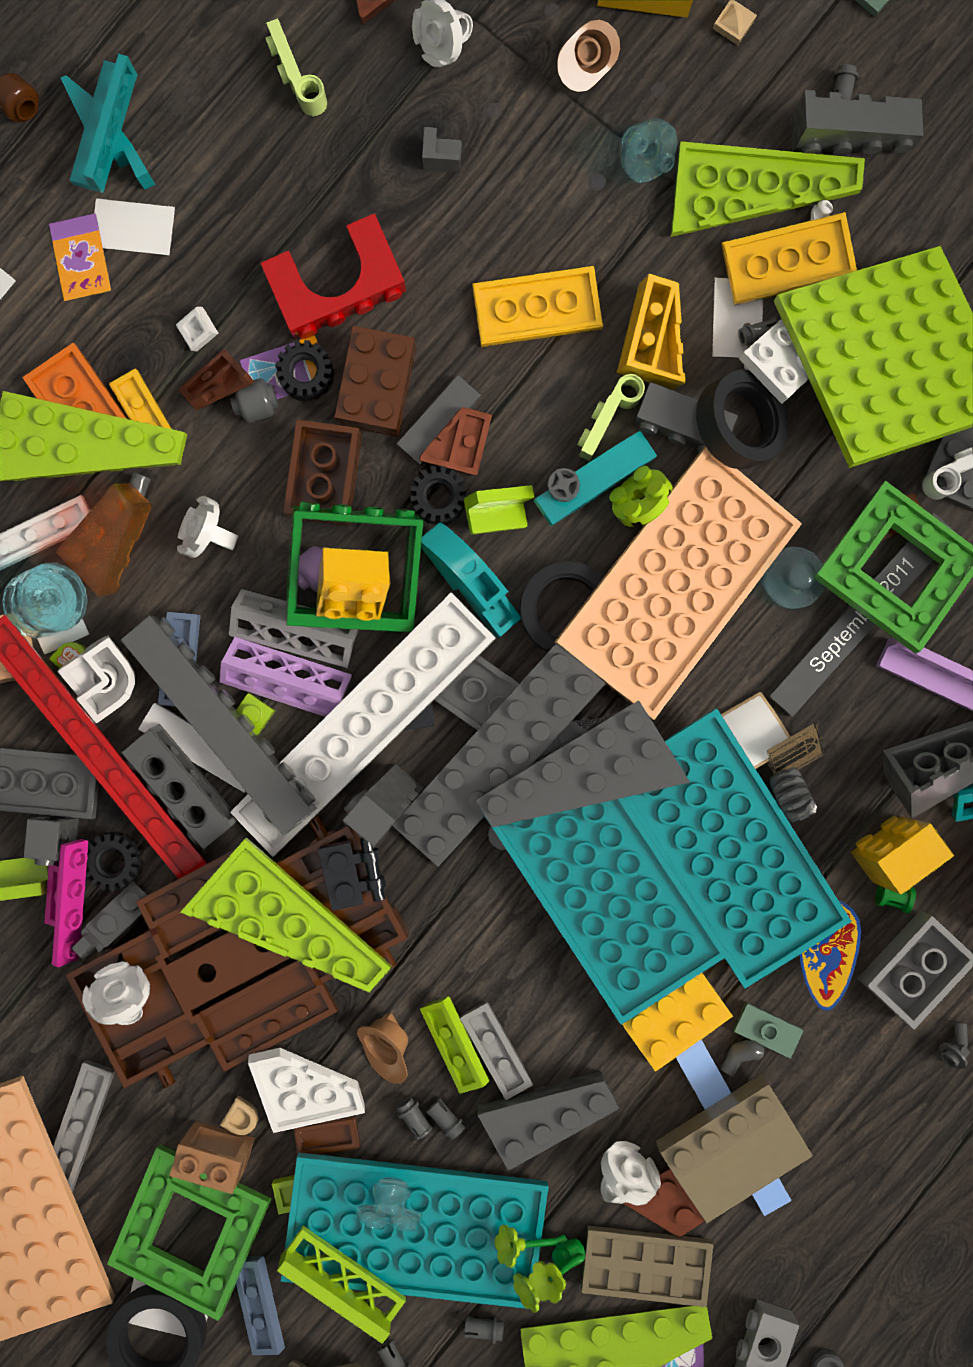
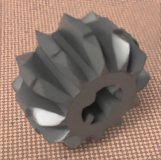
(792, 794)

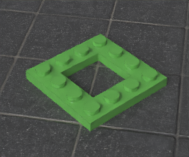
(905, 623)
(137, 1257)

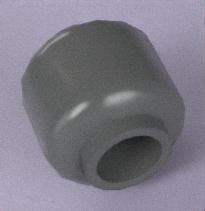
(255, 401)

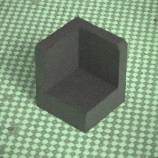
(440, 154)

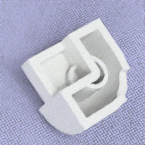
(100, 678)

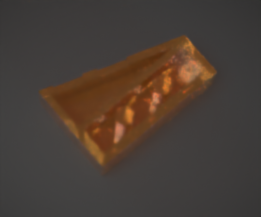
(105, 538)

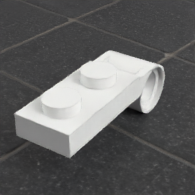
(950, 473)

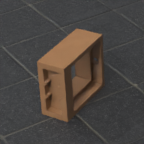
(199, 1155)

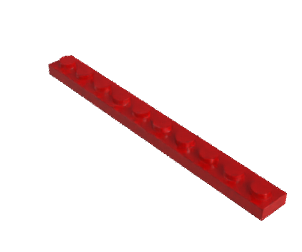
(96, 751)

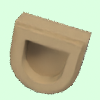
(241, 1117)

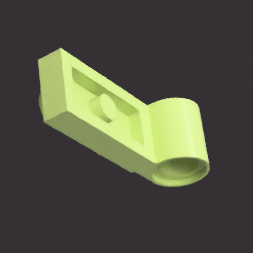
(290, 73)
(605, 411)

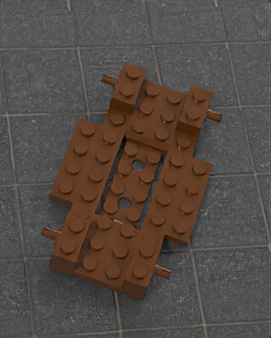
(249, 1017)

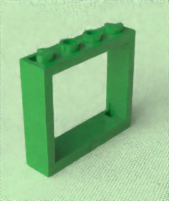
(373, 515)

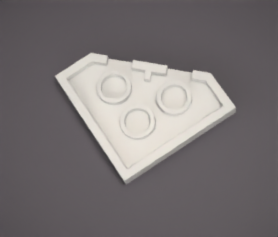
(302, 1091)

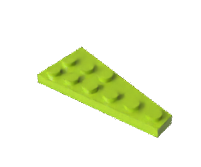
(743, 183)
(275, 912)

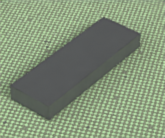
(434, 419)

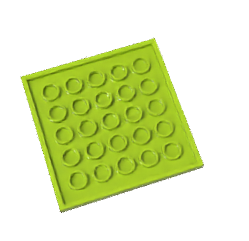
(886, 353)

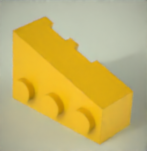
(653, 335)

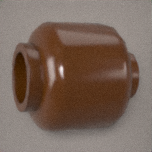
(17, 98)

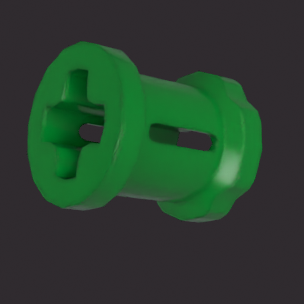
(904, 901)

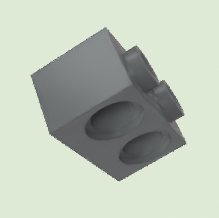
(46, 836)

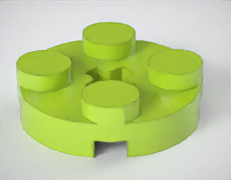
(627, 501)

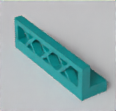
(104, 124)

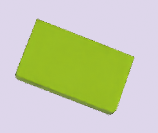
(497, 509)
(22, 878)

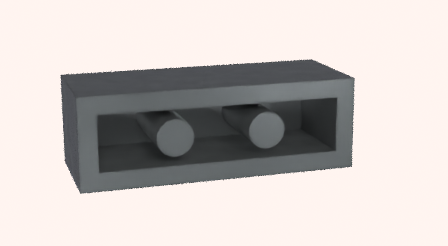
(673, 416)

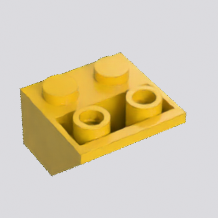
(352, 584)

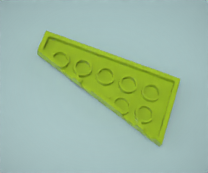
(65, 440)
(618, 1340)

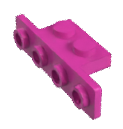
(66, 900)

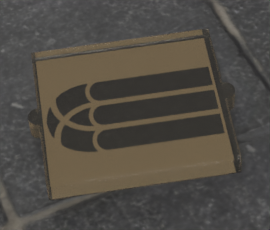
(796, 750)

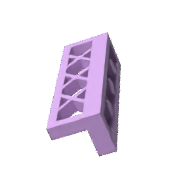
(929, 672)
(282, 683)

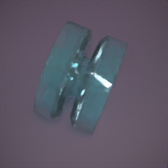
(45, 600)

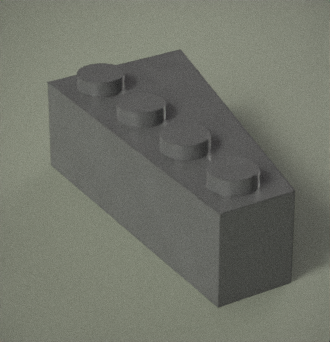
(855, 124)
(930, 767)
(376, 810)
(545, 1116)

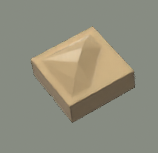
(734, 21)

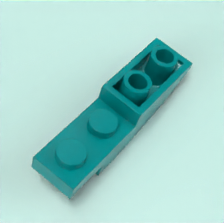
(472, 577)

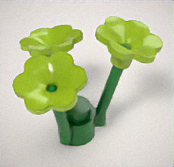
(547, 1279)

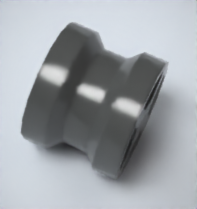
(561, 480)

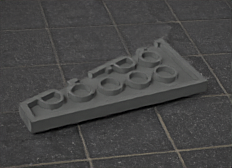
(602, 765)

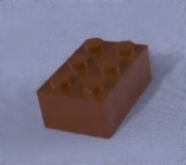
(375, 381)
(323, 466)

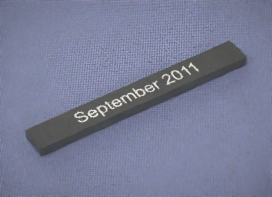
(846, 632)

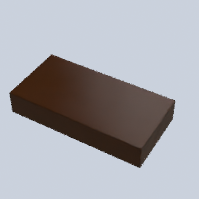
(328, 1136)

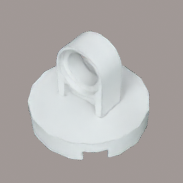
(440, 32)
(201, 527)
(117, 994)
(628, 1175)

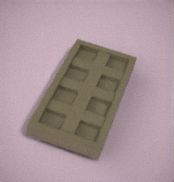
(647, 1266)

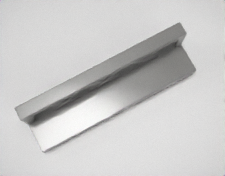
(269, 612)

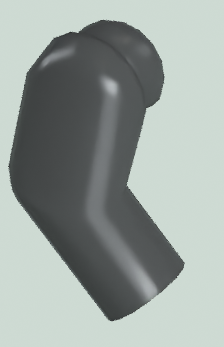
(741, 1052)

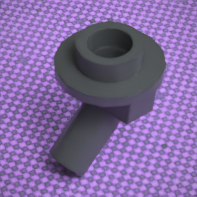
(956, 1053)

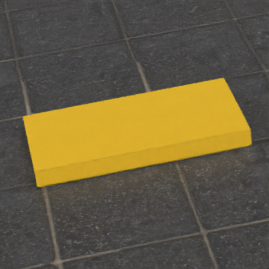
(788, 258)
(537, 306)

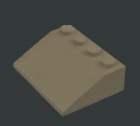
(733, 1148)

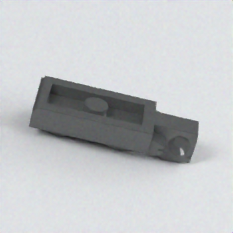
(111, 922)

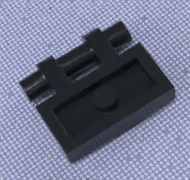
(341, 873)

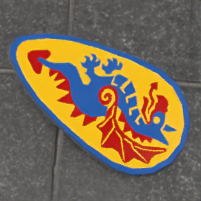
(831, 963)

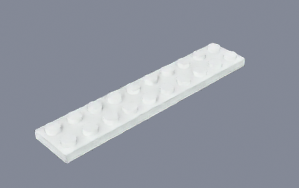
(375, 713)

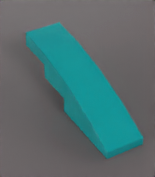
(125, 152)
(599, 476)

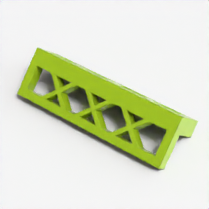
(335, 1294)

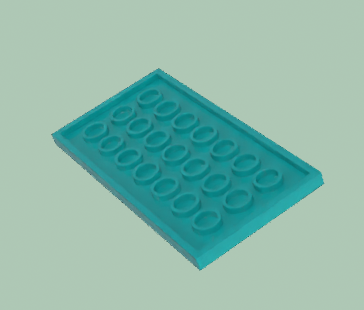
(738, 853)
(614, 902)
(452, 1246)

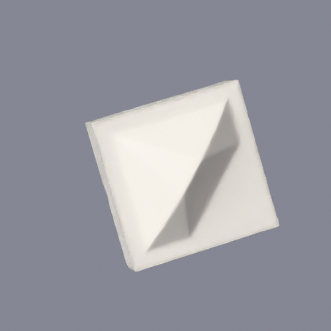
(197, 328)

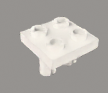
(775, 362)

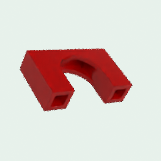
(377, 282)

